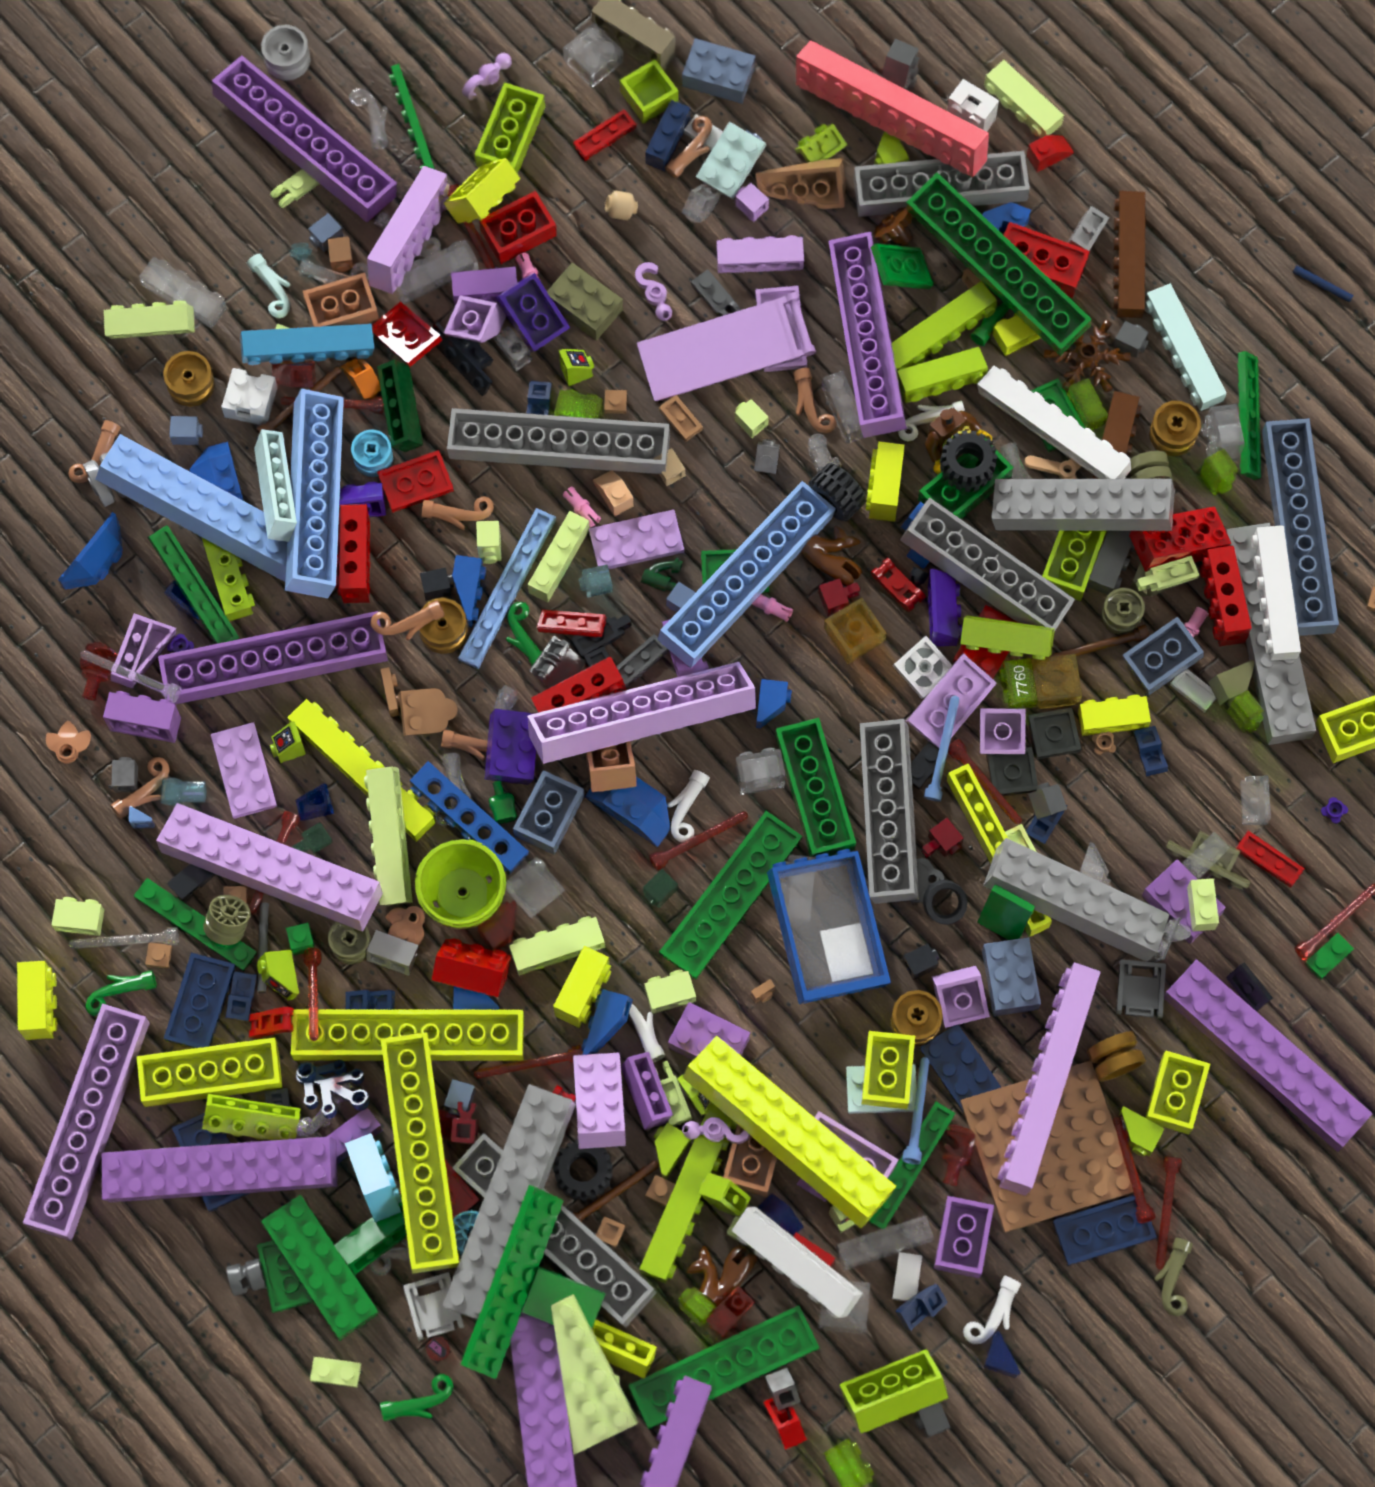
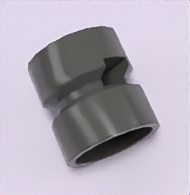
(251, 1270)

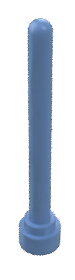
(934, 791)
(912, 1153)

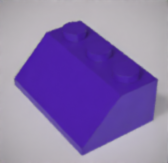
(943, 609)

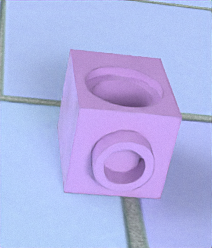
(751, 201)

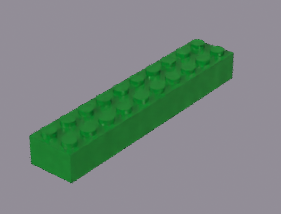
(998, 264)

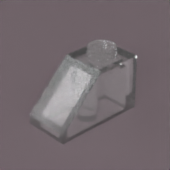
(701, 202)
(1206, 855)
(1094, 865)

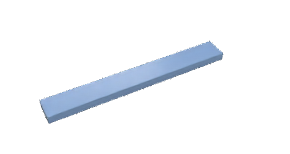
(507, 588)

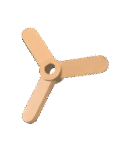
(1053, 466)

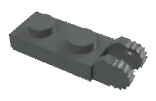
(714, 294)

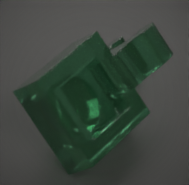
(314, 839)

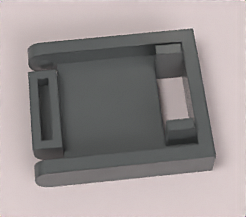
(1139, 993)

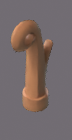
(693, 150)
(805, 398)
(109, 432)
(453, 514)
(411, 623)
(465, 743)
(143, 794)

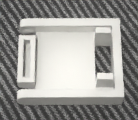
(428, 1309)

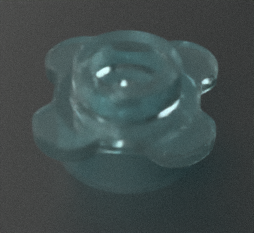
(300, 251)

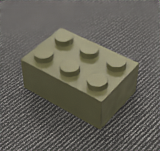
(585, 301)

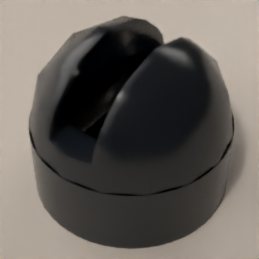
(918, 576)

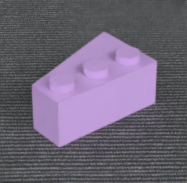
(142, 646)

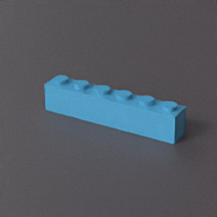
(307, 343)

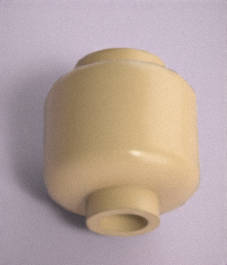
(621, 205)

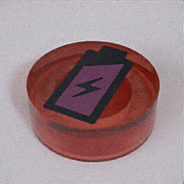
(437, 1349)

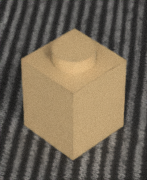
(674, 468)

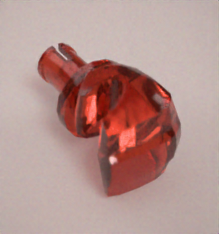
(93, 672)
(962, 1156)

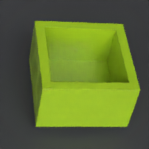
(648, 91)

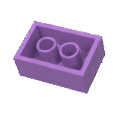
(142, 716)
(1170, 895)
(699, 1028)
(963, 1237)

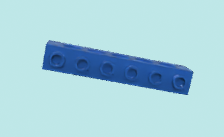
(431, 775)

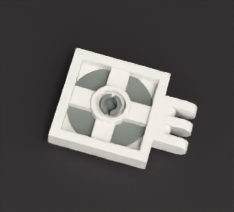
(922, 667)

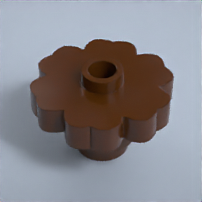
(895, 228)

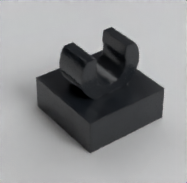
(278, 1097)

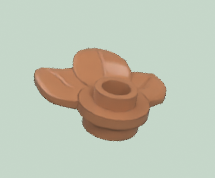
(68, 739)
(403, 927)

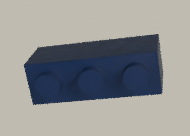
(667, 135)

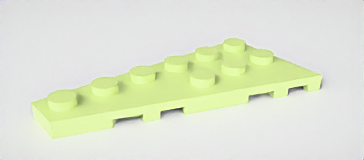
(591, 1390)

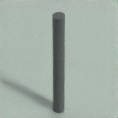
(263, 941)

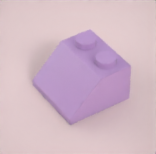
(475, 320)
(1002, 731)
(961, 996)

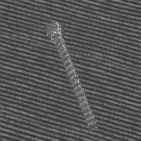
(169, 691)
(168, 937)

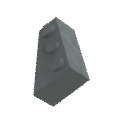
(901, 65)

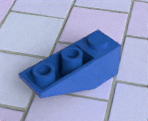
(467, 579)
(609, 1017)

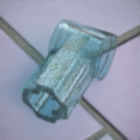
(176, 791)

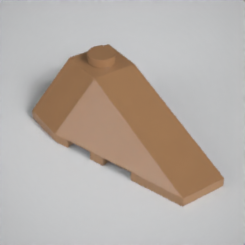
(811, 183)

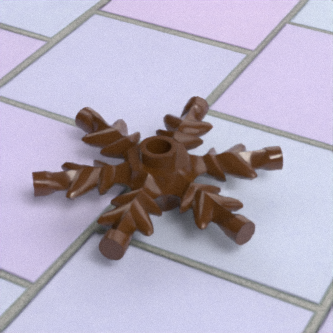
(1088, 356)

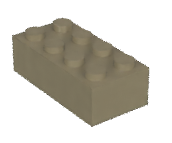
(634, 32)

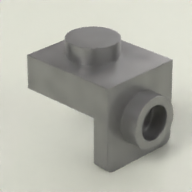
(767, 456)

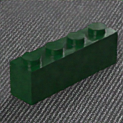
(400, 406)

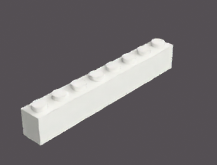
(1053, 425)

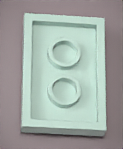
(731, 160)
(855, 1079)

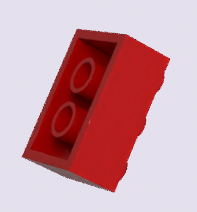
(518, 227)
(471, 967)

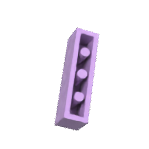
(760, 254)

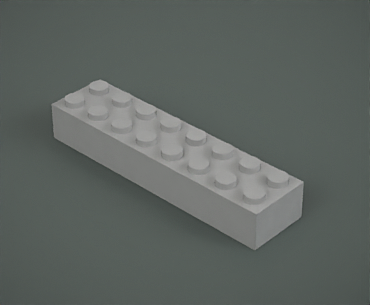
(889, 186)
(1083, 504)
(985, 567)
(889, 811)
(1078, 900)

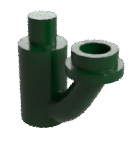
(658, 581)

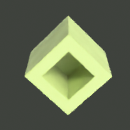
(751, 418)

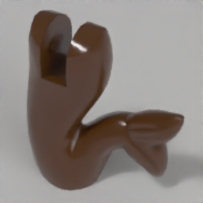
(837, 567)
(731, 1277)

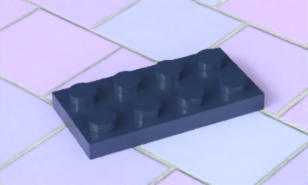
(199, 1001)
(959, 1065)
(191, 1134)
(1101, 1231)

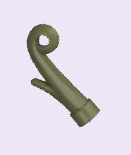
(1171, 1271)

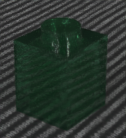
(659, 889)

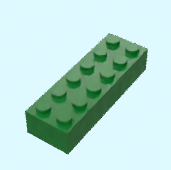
(815, 788)
(319, 1267)

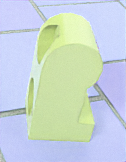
(840, 1220)

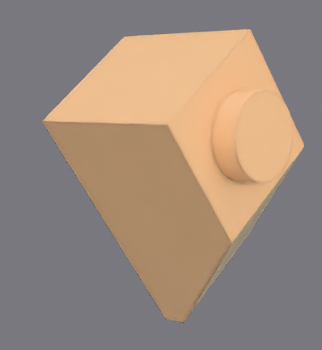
(614, 492)

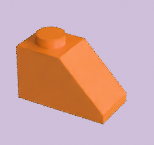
(362, 378)

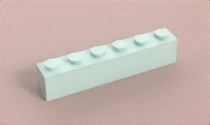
(1185, 347)
(275, 485)

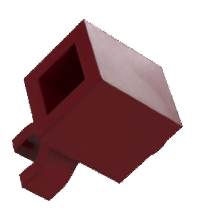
(836, 597)
(943, 838)
(465, 1128)

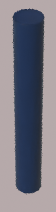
(1323, 283)

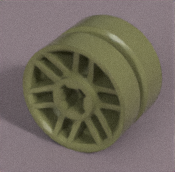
(1150, 466)
(1122, 611)
(226, 919)
(343, 950)

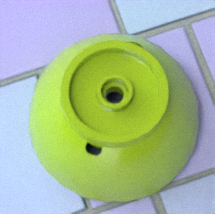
(457, 867)

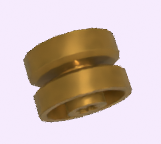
(189, 378)
(1175, 428)
(453, 630)
(917, 1004)
(1116, 1056)

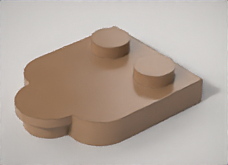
(425, 711)

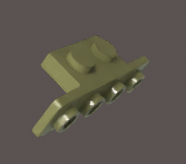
(1220, 868)

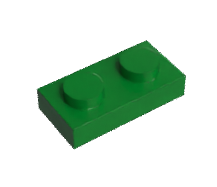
(1329, 956)

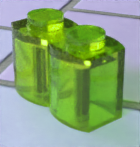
(1246, 712)
(696, 1306)

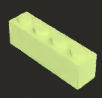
(1023, 100)
(149, 321)
(558, 556)
(556, 946)

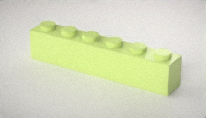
(388, 835)

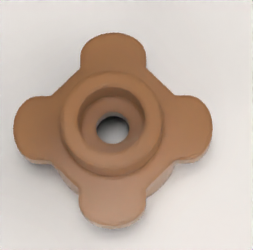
(1104, 737)

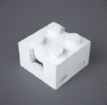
(973, 105)
(249, 397)

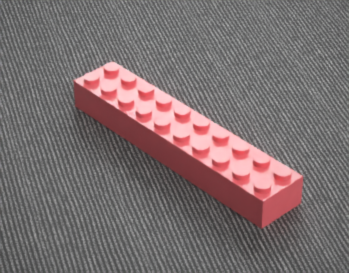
(892, 109)

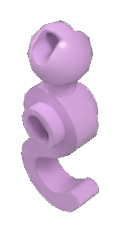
(487, 75)
(655, 292)
(714, 1131)

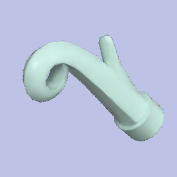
(272, 281)

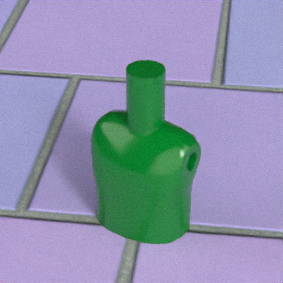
(502, 805)

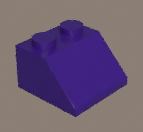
(369, 494)

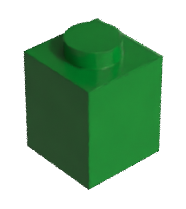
(300, 938)

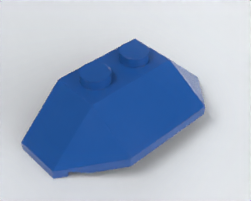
(218, 469)
(96, 557)
(638, 808)

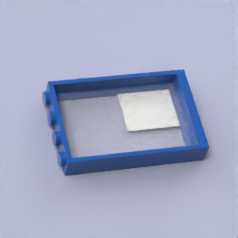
(828, 926)

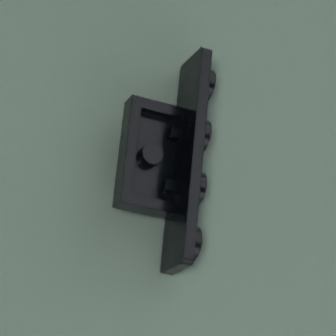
(467, 358)

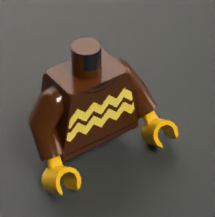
(945, 427)

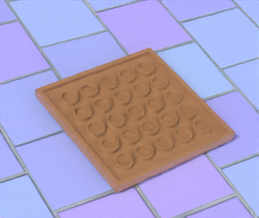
(1080, 1157)

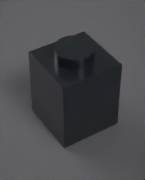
(436, 583)
(921, 961)

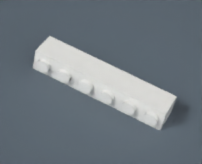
(1276, 593)
(796, 1262)

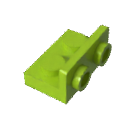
(821, 145)

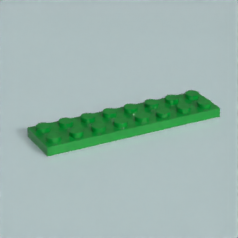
(730, 895)
(512, 1282)
(728, 1363)

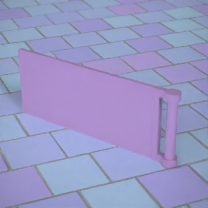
(723, 348)

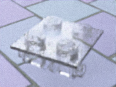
(534, 887)
(1173, 932)

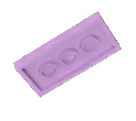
(771, 294)
(637, 540)
(961, 680)
(243, 770)

